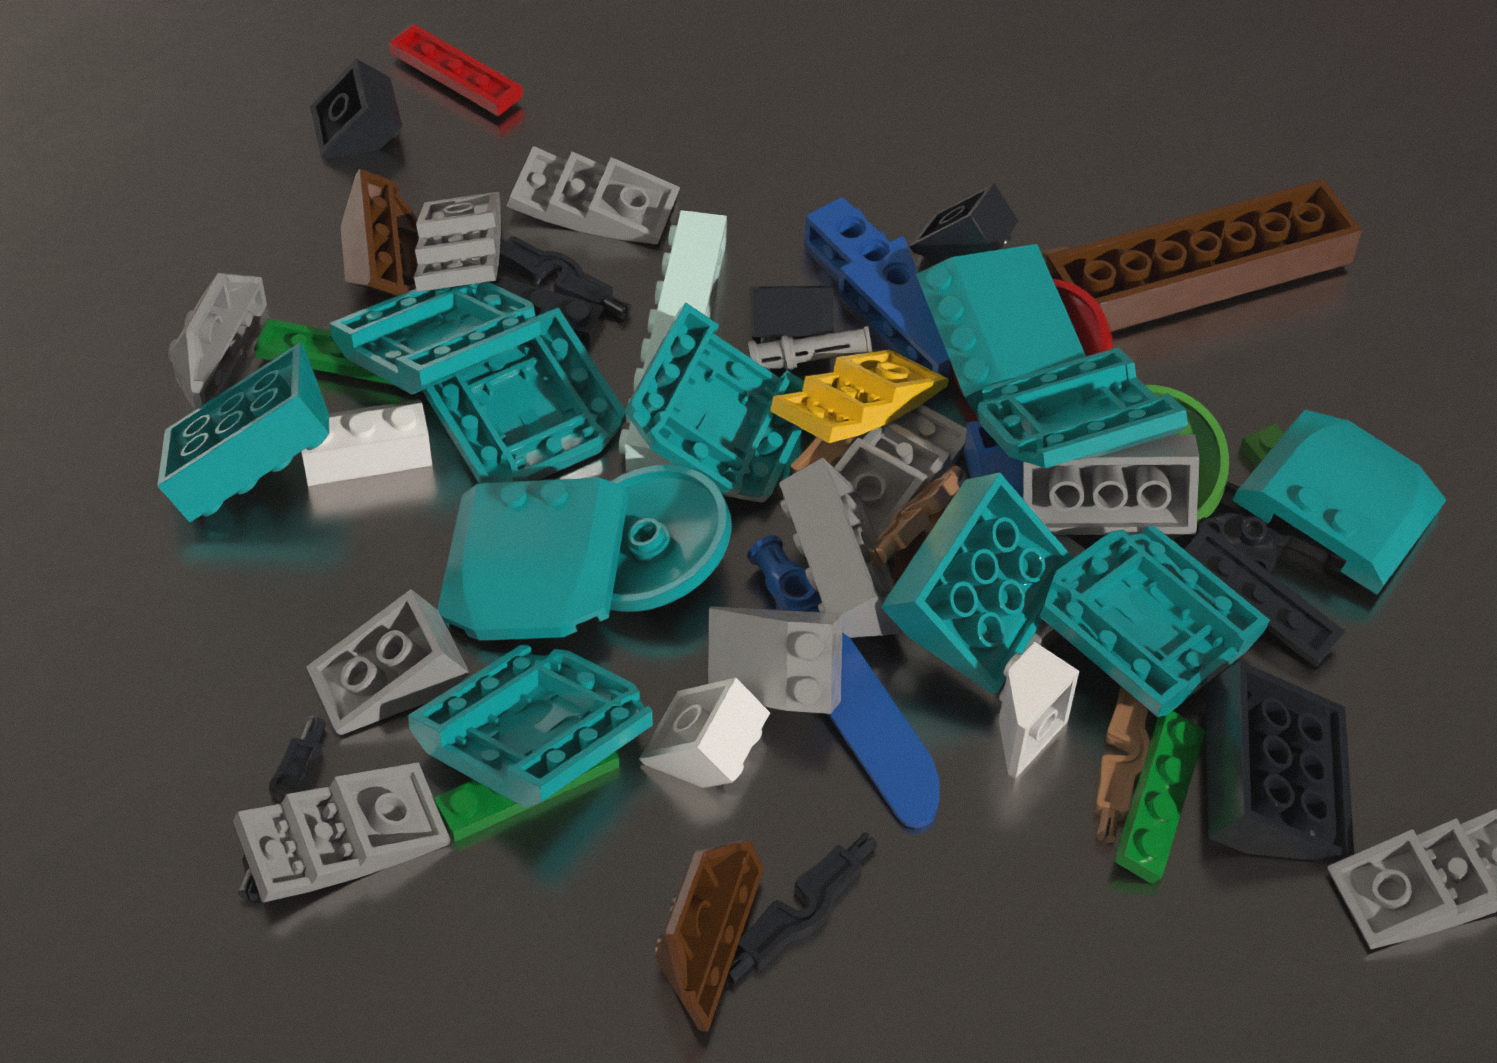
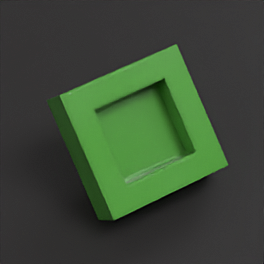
(1260, 443)

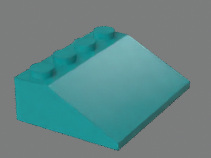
(998, 317)
(243, 435)
(978, 581)

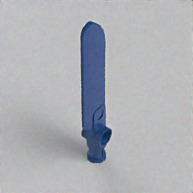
(866, 712)

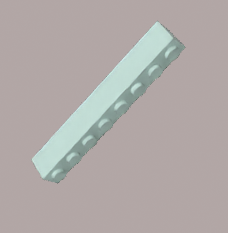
(690, 277)

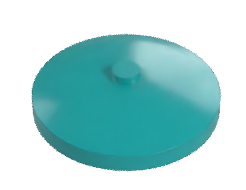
(670, 536)

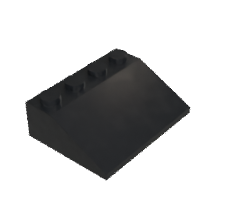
(1277, 768)

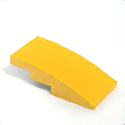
(859, 395)

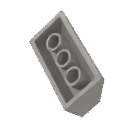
(1119, 490)
(837, 542)

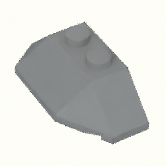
(216, 335)

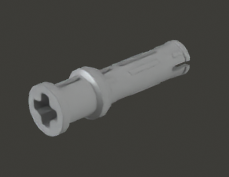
(789, 352)

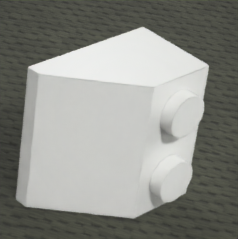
(1034, 704)
(707, 733)

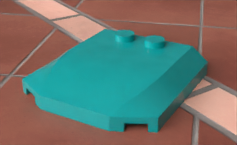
(435, 333)
(530, 407)
(712, 407)
(1077, 411)
(1344, 494)
(533, 557)
(1150, 616)
(531, 722)

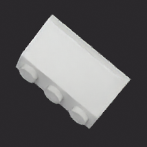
(370, 443)

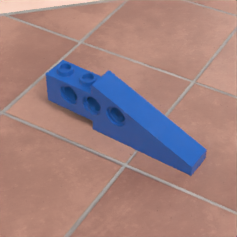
(877, 281)

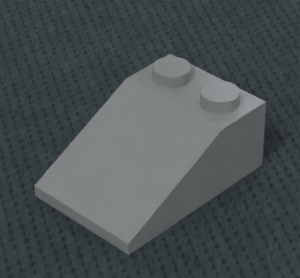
(779, 656)
(388, 665)

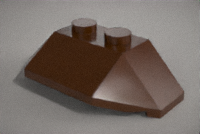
(379, 237)
(708, 924)

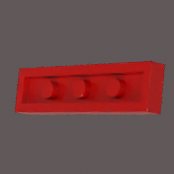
(456, 69)

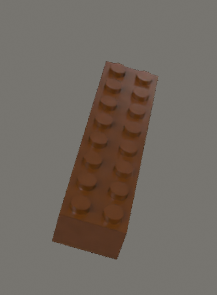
(1212, 254)

